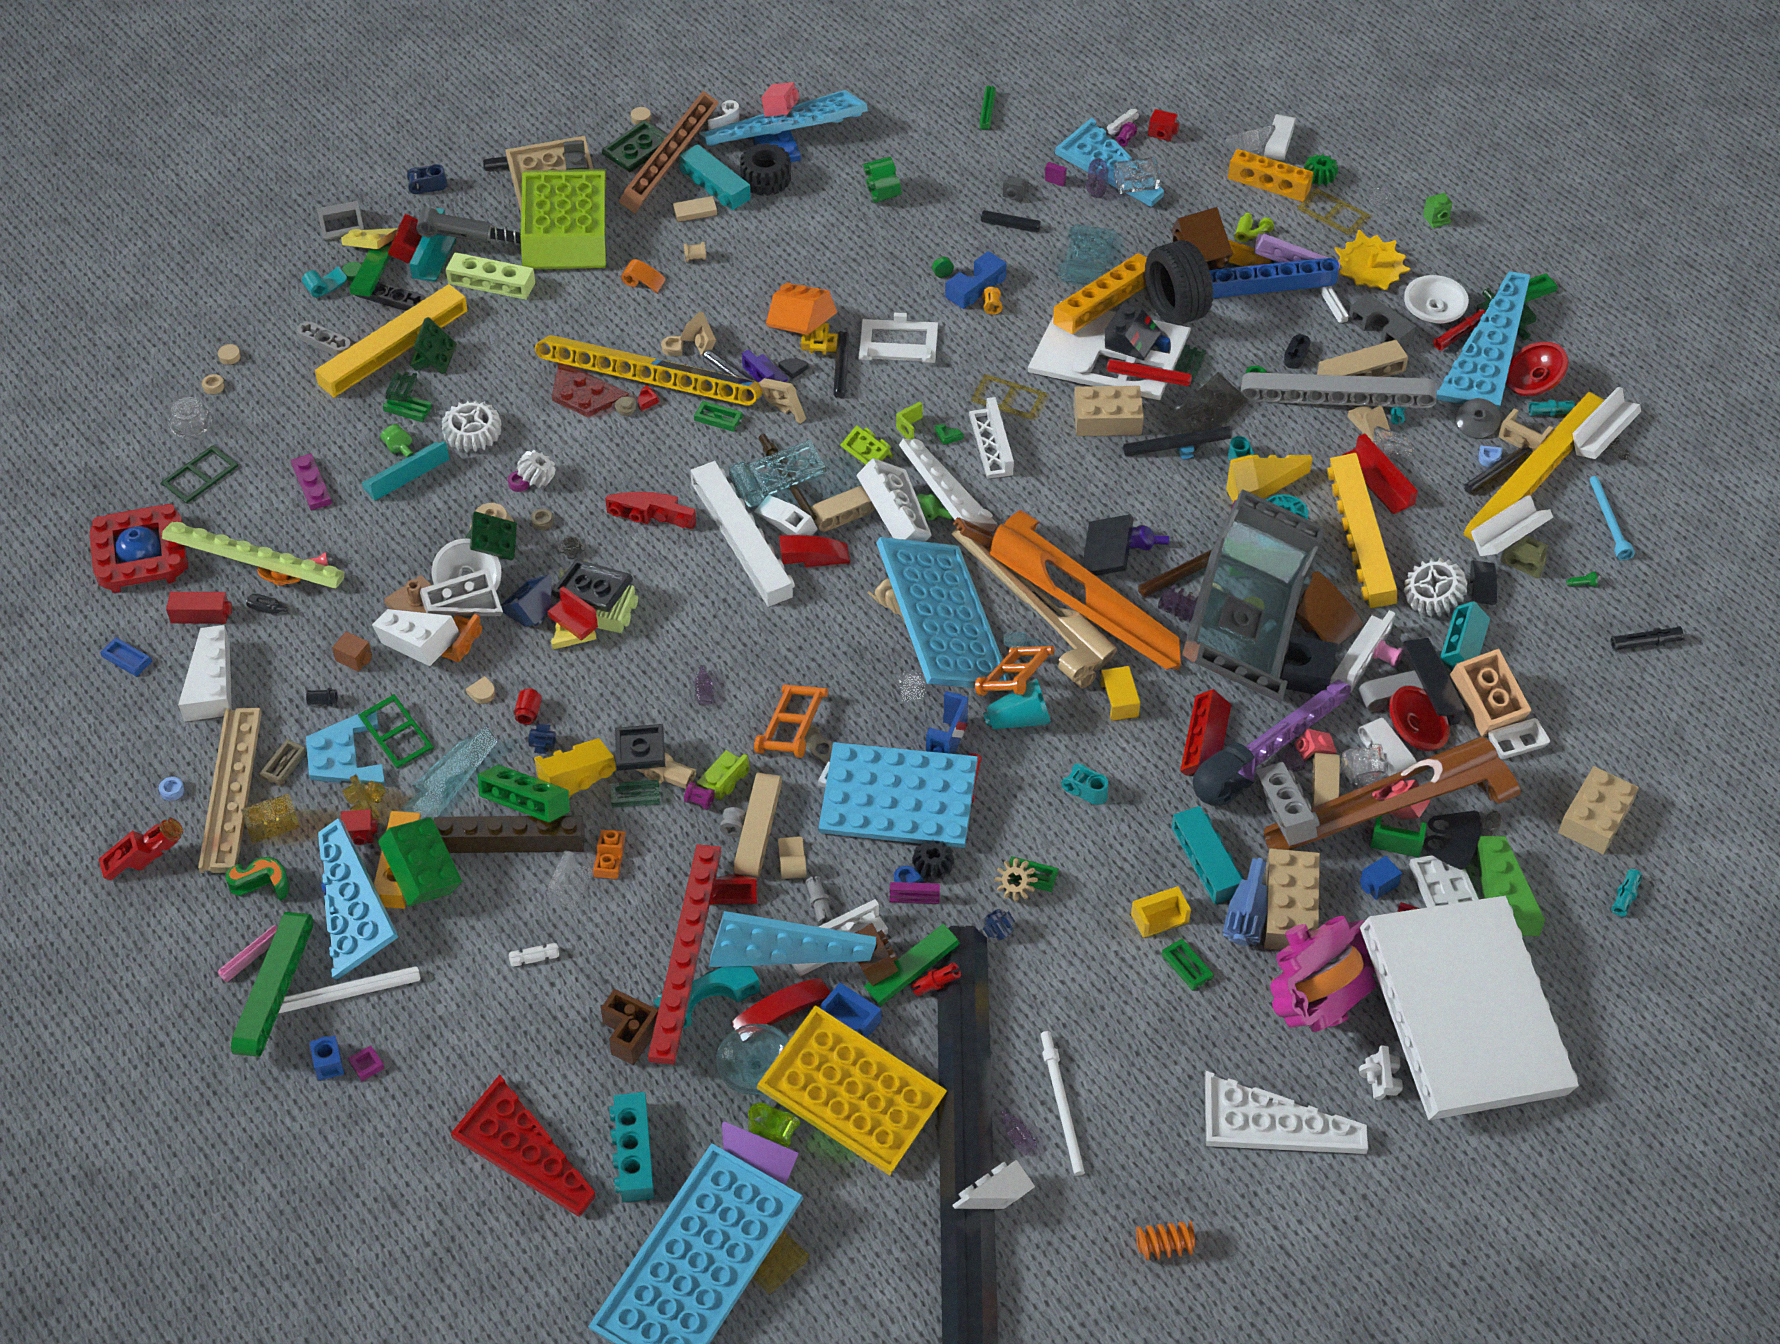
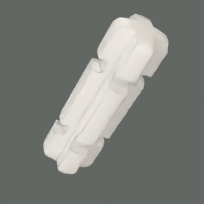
(1115, 127)
(534, 954)

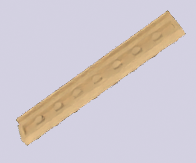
(230, 790)

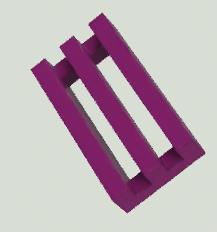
(914, 893)

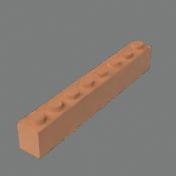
(668, 152)

